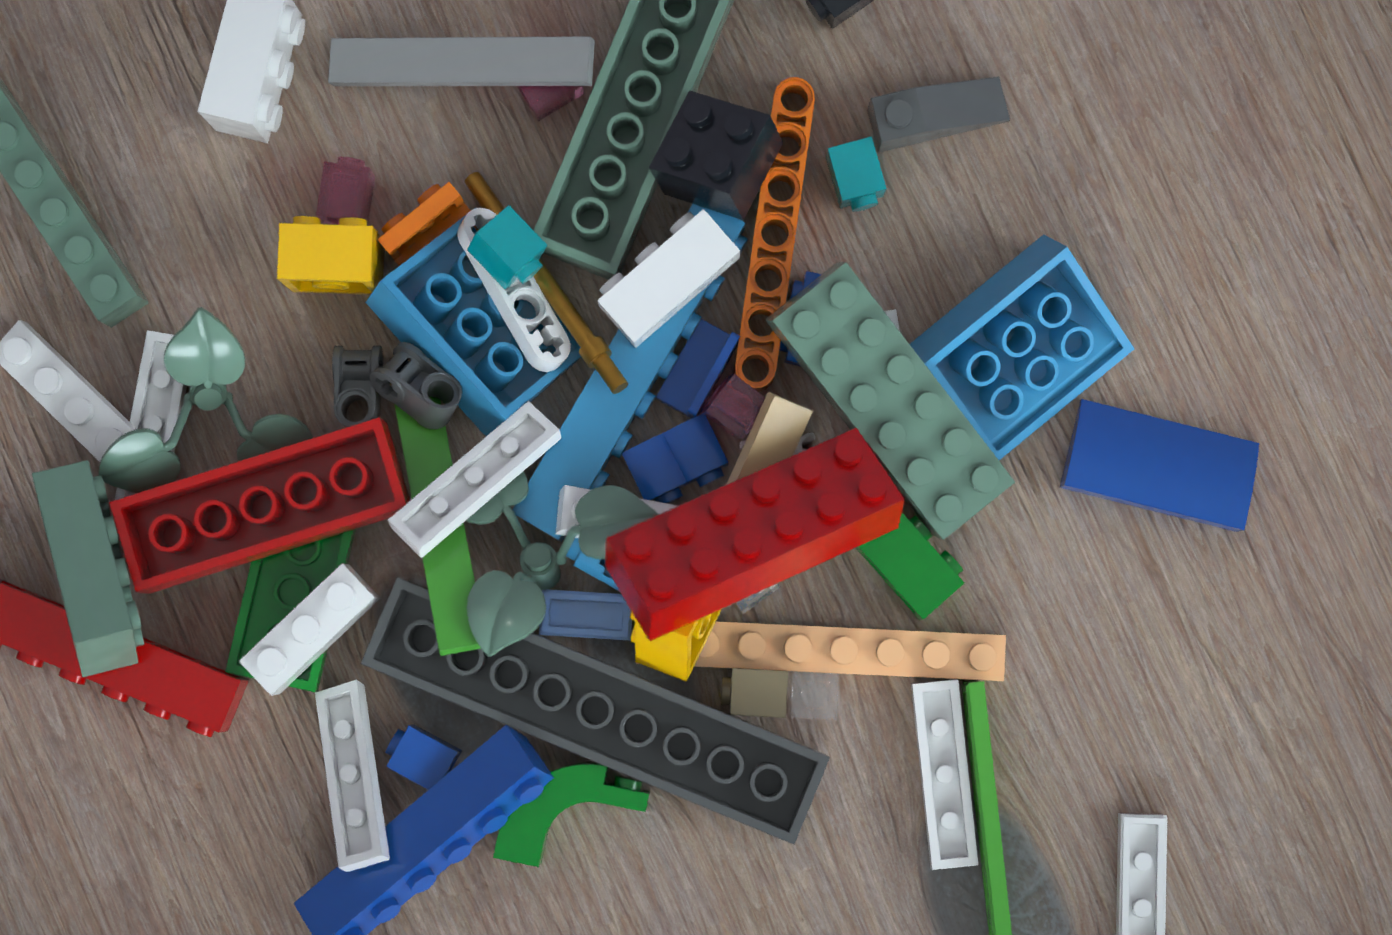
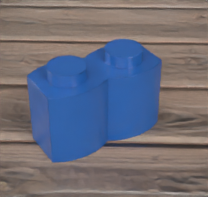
(676, 459)

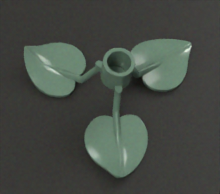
(206, 360)
(511, 609)

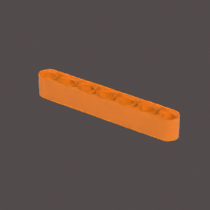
(778, 213)

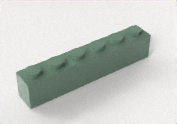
(64, 218)

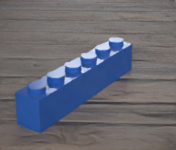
(430, 836)

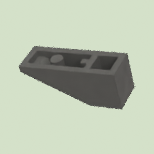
(936, 112)

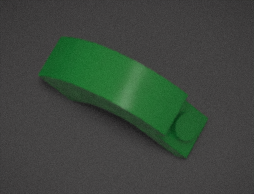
(527, 828)

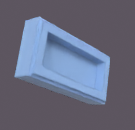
(586, 615)

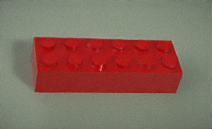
(260, 506)
(753, 533)

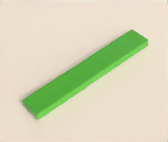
(448, 563)
(986, 808)

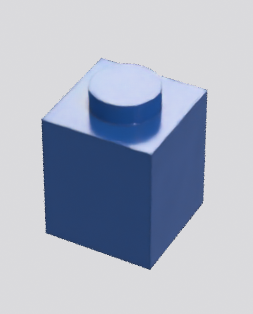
(421, 756)

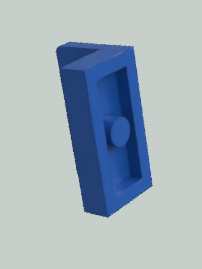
(698, 369)

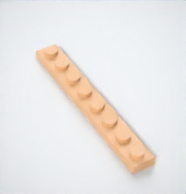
(855, 651)

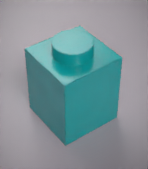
(856, 174)
(508, 248)

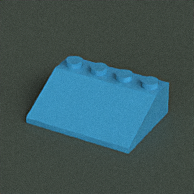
(451, 318)
(1023, 345)

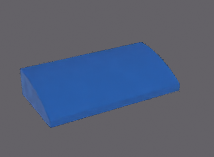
(1161, 466)

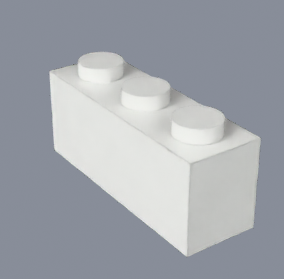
(667, 276)
(309, 629)

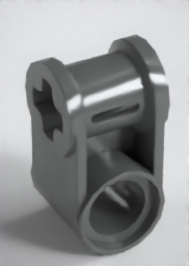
(352, 381)
(415, 383)

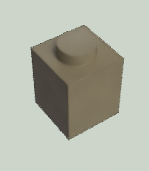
(755, 692)

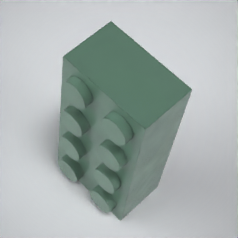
(89, 567)

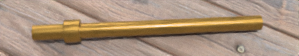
(593, 349)

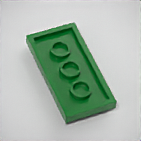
(276, 588)

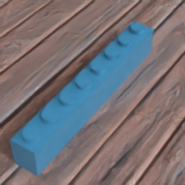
(601, 419)

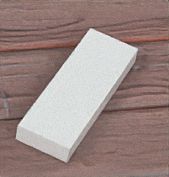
(1141, 874)

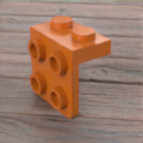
(436, 213)

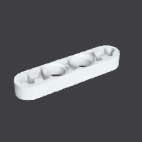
(504, 300)

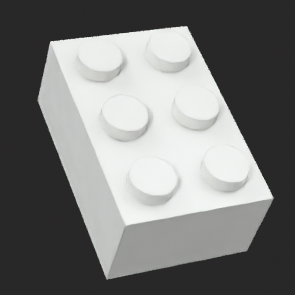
(251, 67)

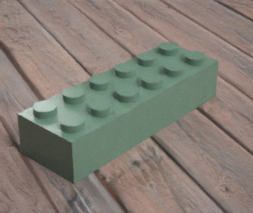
(891, 398)

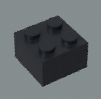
(716, 154)

